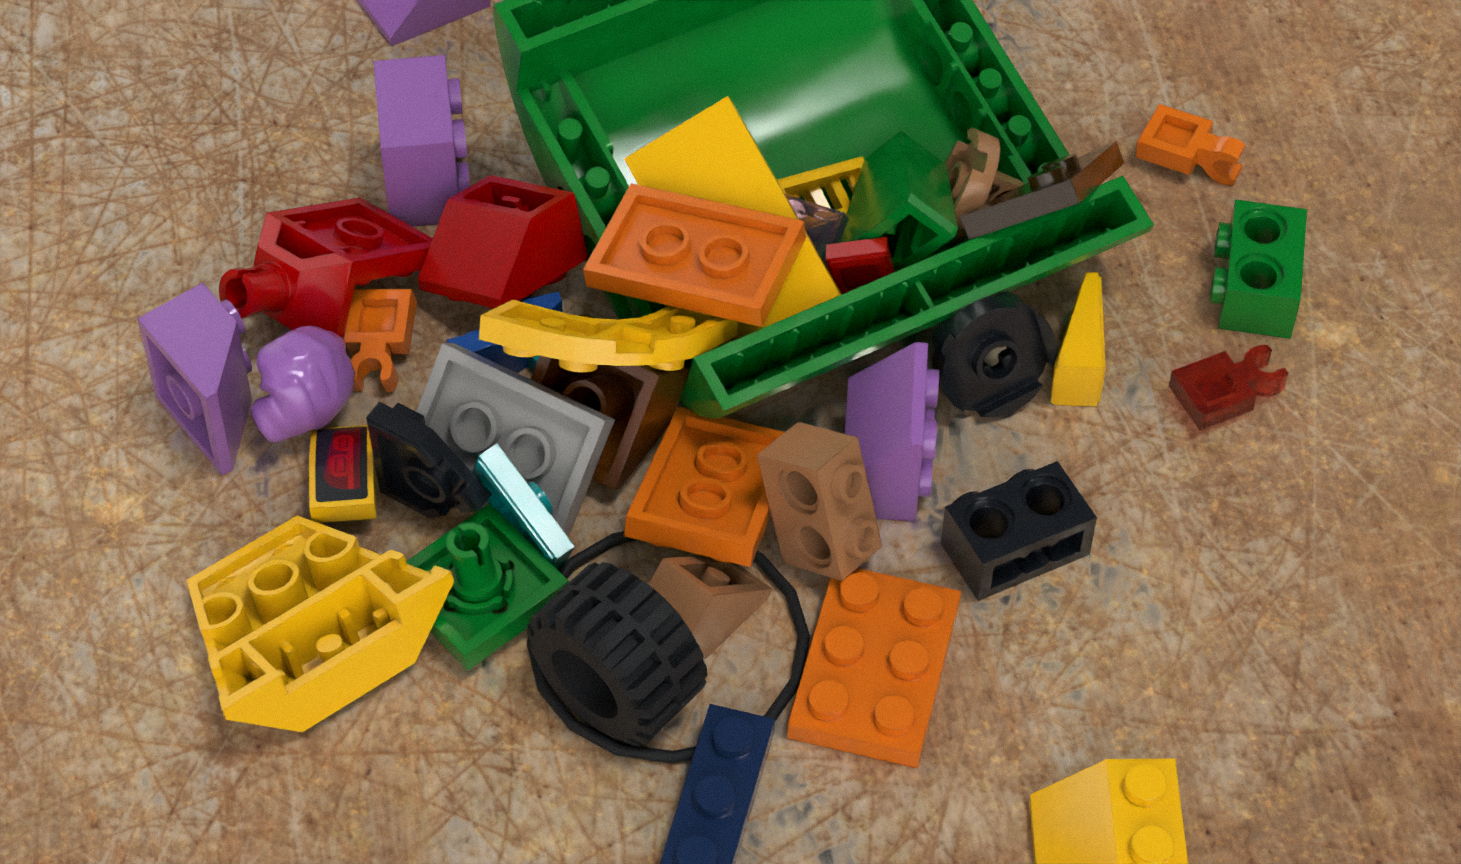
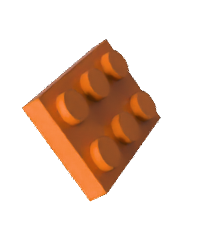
(695, 254)
(705, 489)
(875, 666)

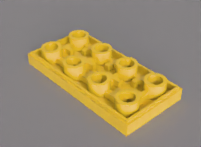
(720, 162)

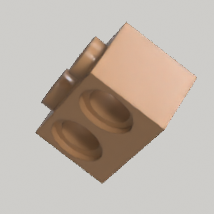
(820, 500)

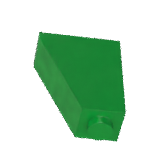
(903, 197)

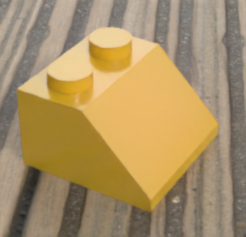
(1111, 815)

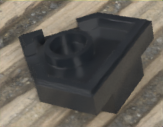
(419, 466)

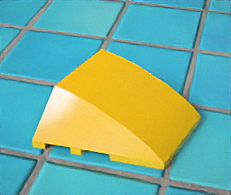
(310, 622)

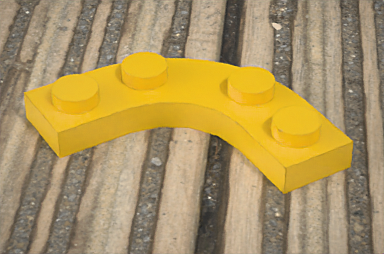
(583, 343)

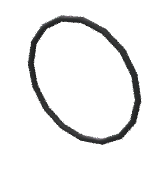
(687, 753)

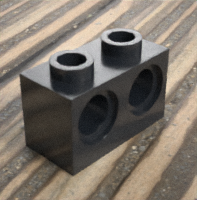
(1021, 538)

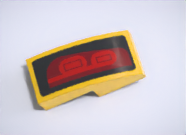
(341, 474)

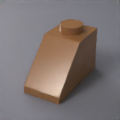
(709, 596)

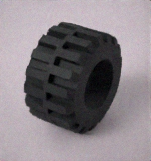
(617, 653)

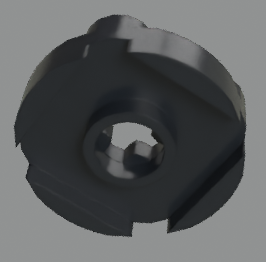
(972, 334)

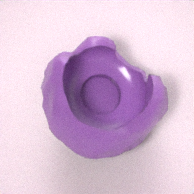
(306, 382)

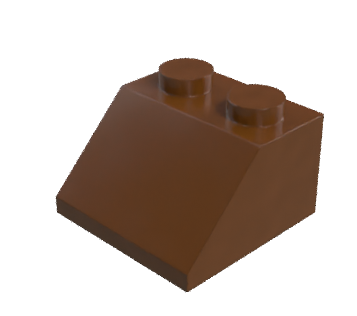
(634, 396)

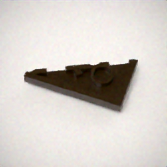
(1056, 187)

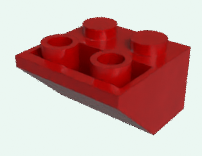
(503, 242)

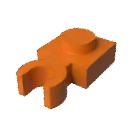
(376, 328)

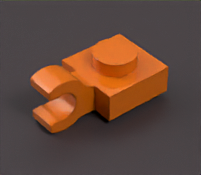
(1183, 140)

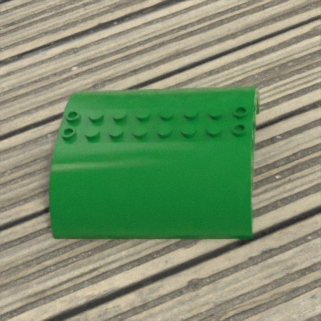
(814, 91)

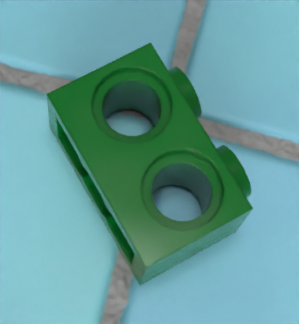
(1261, 268)

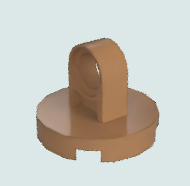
(975, 176)

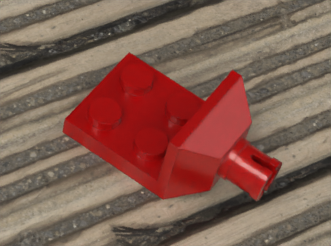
(316, 257)

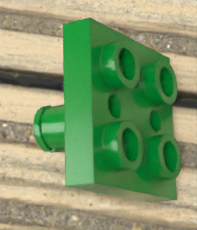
(477, 557)

